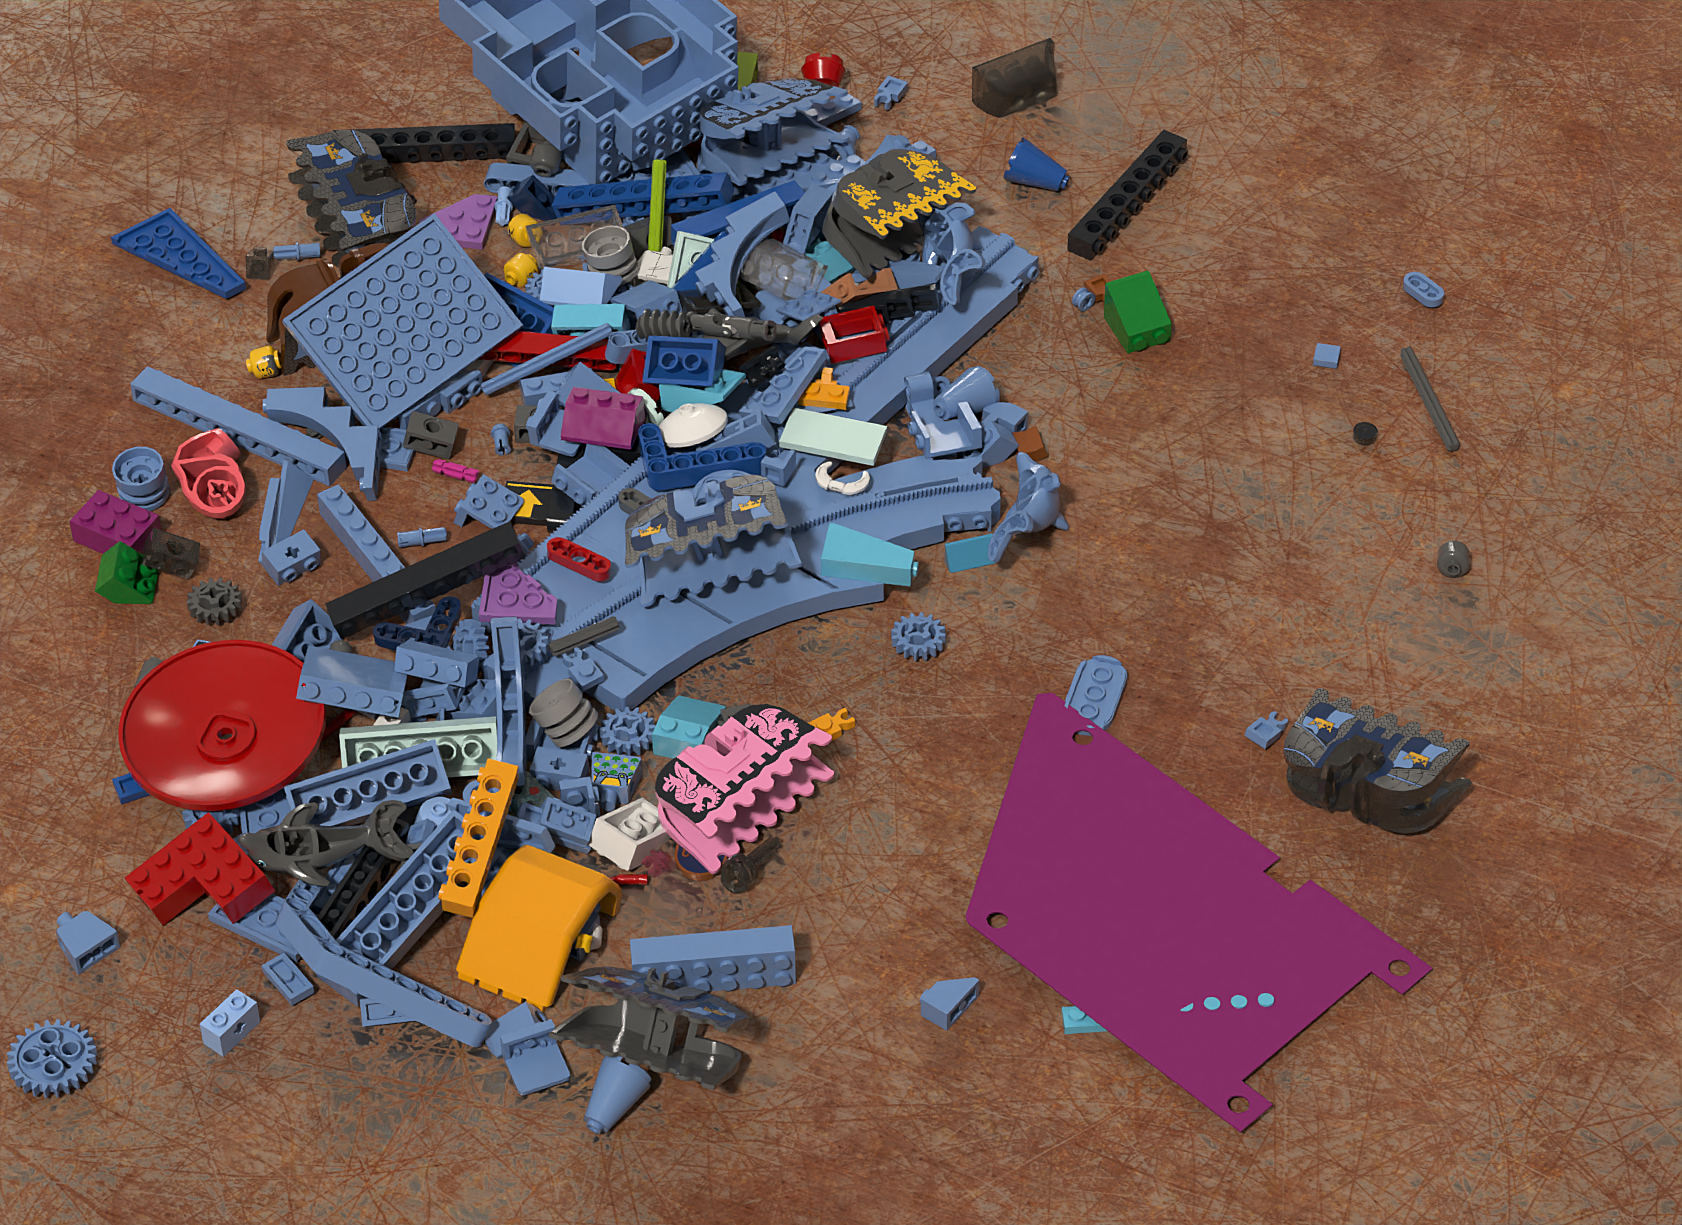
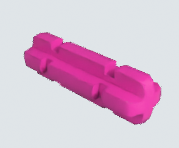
(455, 471)

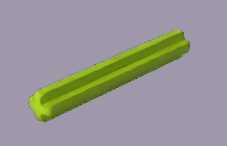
(657, 205)

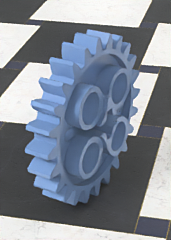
(52, 1058)

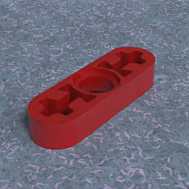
(587, 567)

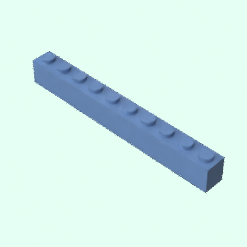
(243, 426)

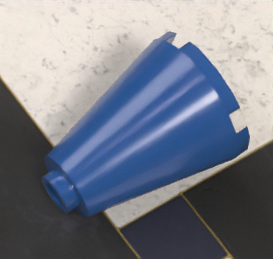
(1035, 168)

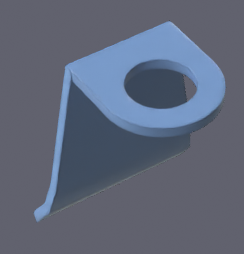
(516, 1019)

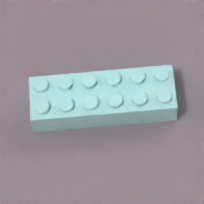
(461, 742)

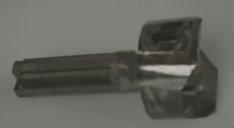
(745, 867)

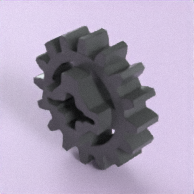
(214, 601)

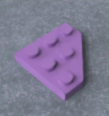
(469, 220)
(518, 595)

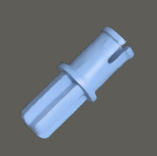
(503, 206)

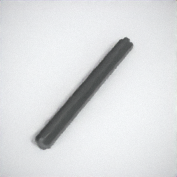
(1430, 399)

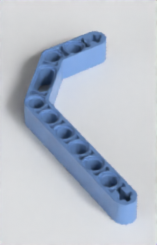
(373, 979)

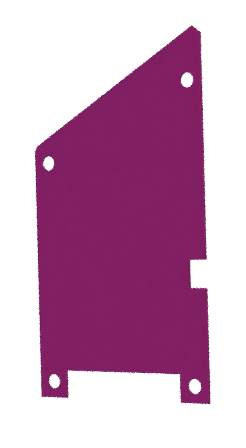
(1154, 902)

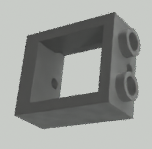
(526, 135)

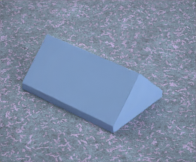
(577, 287)

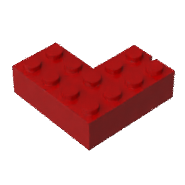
(200, 863)

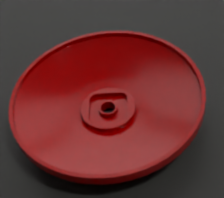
(212, 690)

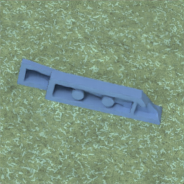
(283, 505)

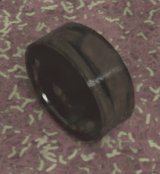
(1365, 433)

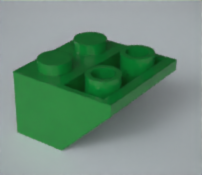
(124, 578)

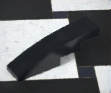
(898, 302)

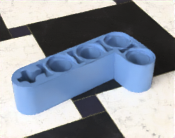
(920, 399)

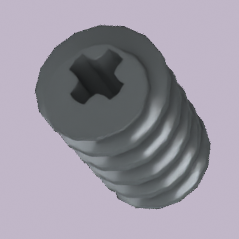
(663, 324)

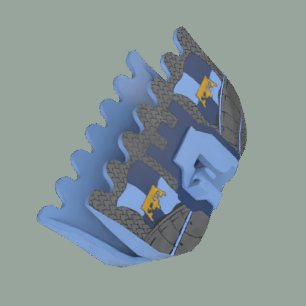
(681, 544)

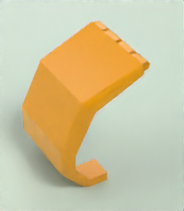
(530, 923)

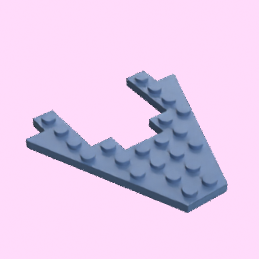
(821, 168)

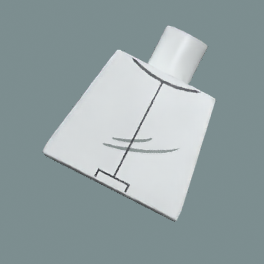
(653, 267)

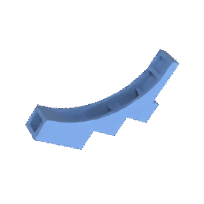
(745, 231)

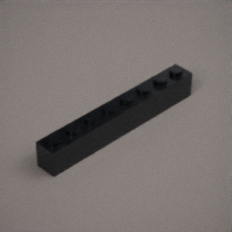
(425, 580)

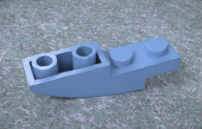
(447, 396)

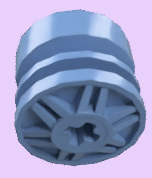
(141, 477)

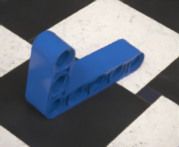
(689, 468)

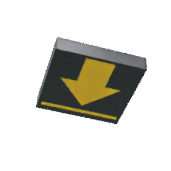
(535, 503)

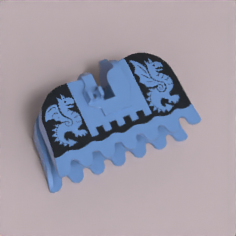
(775, 123)

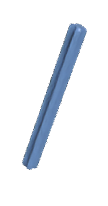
(546, 359)

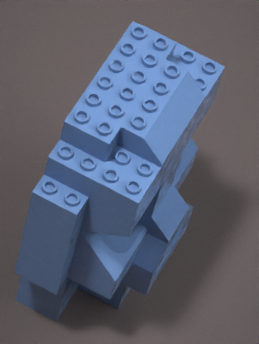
(626, 108)

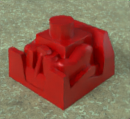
(632, 375)

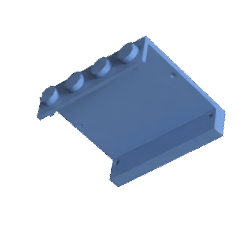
(351, 681)

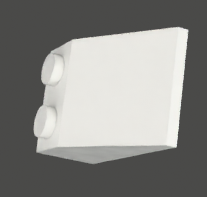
(628, 834)

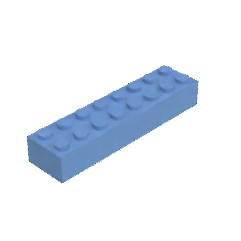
(405, 904)

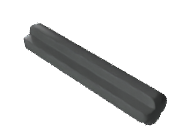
(583, 636)

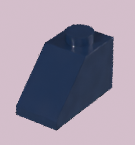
(533, 199)

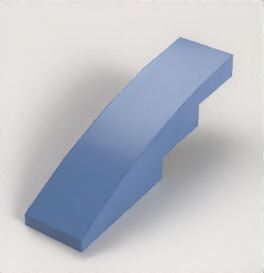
(908, 273)

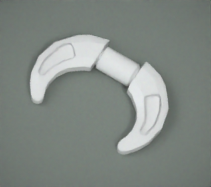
(826, 481)

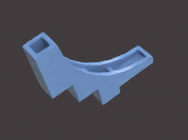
(509, 694)

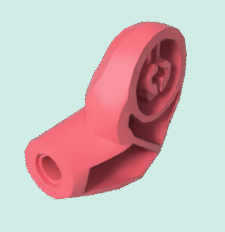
(210, 474)

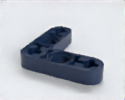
(396, 633)

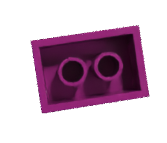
(108, 520)

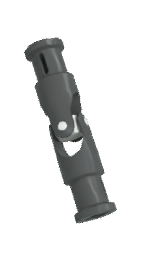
(732, 326)

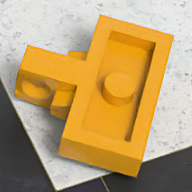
(825, 392)

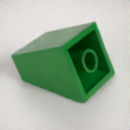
(1136, 312)

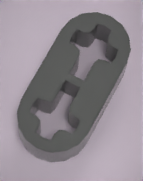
(631, 494)

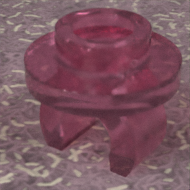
(659, 859)

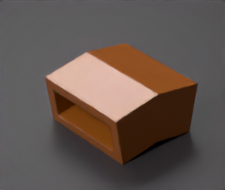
(1030, 443)

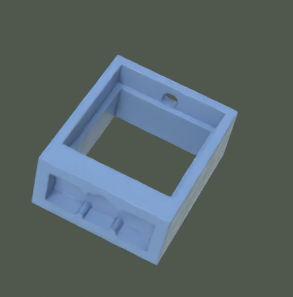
(808, 218)

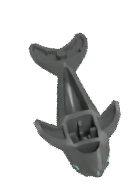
(784, 334)
(305, 848)

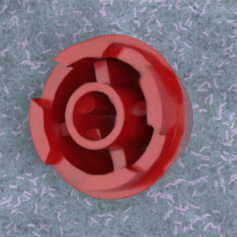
(824, 69)

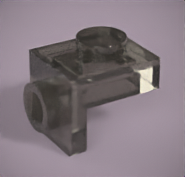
(258, 263)

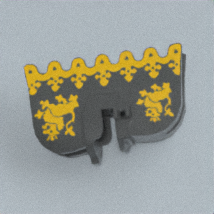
(877, 206)

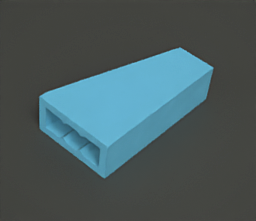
(866, 558)

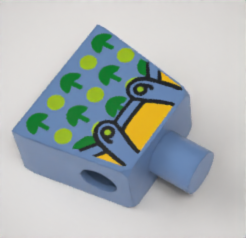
(615, 778)

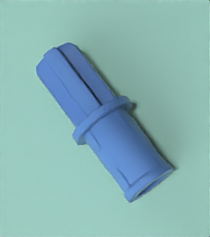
(297, 251)
(421, 537)

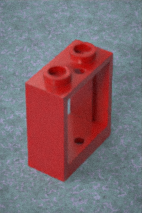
(850, 323)

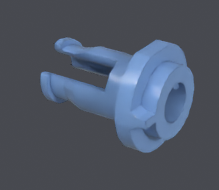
(842, 150)

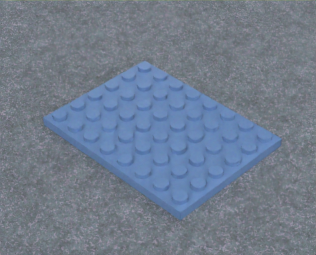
(402, 323)

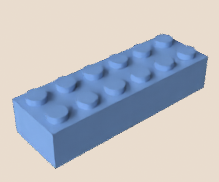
(354, 791)
(720, 958)

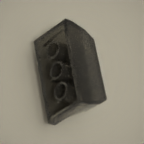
(1016, 80)

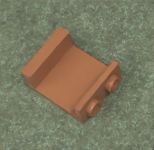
(848, 292)

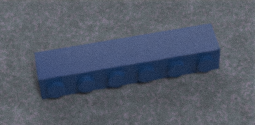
(714, 221)

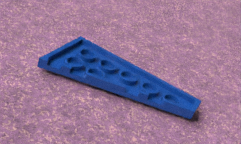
(178, 249)

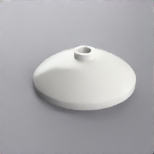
(692, 424)

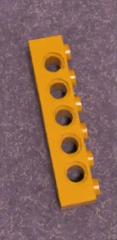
(465, 899)

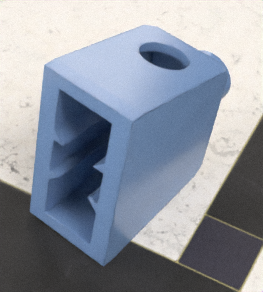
(85, 939)

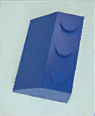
(683, 361)

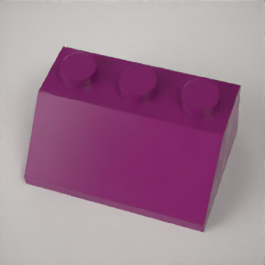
(602, 418)

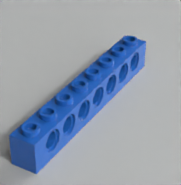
(634, 197)

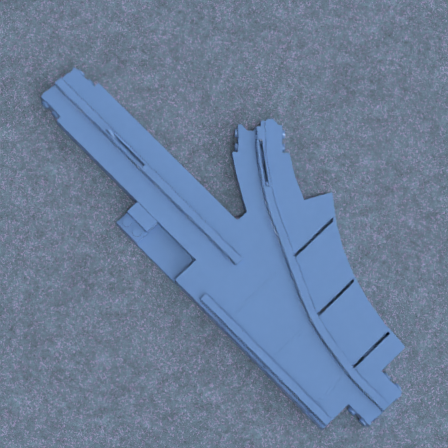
(903, 504)

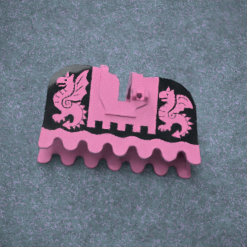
(738, 781)

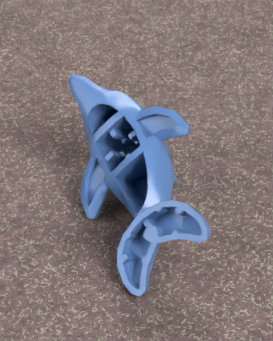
(951, 240)
(1034, 508)

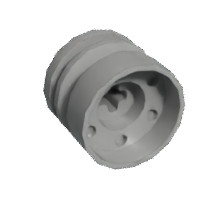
(610, 252)
(563, 712)

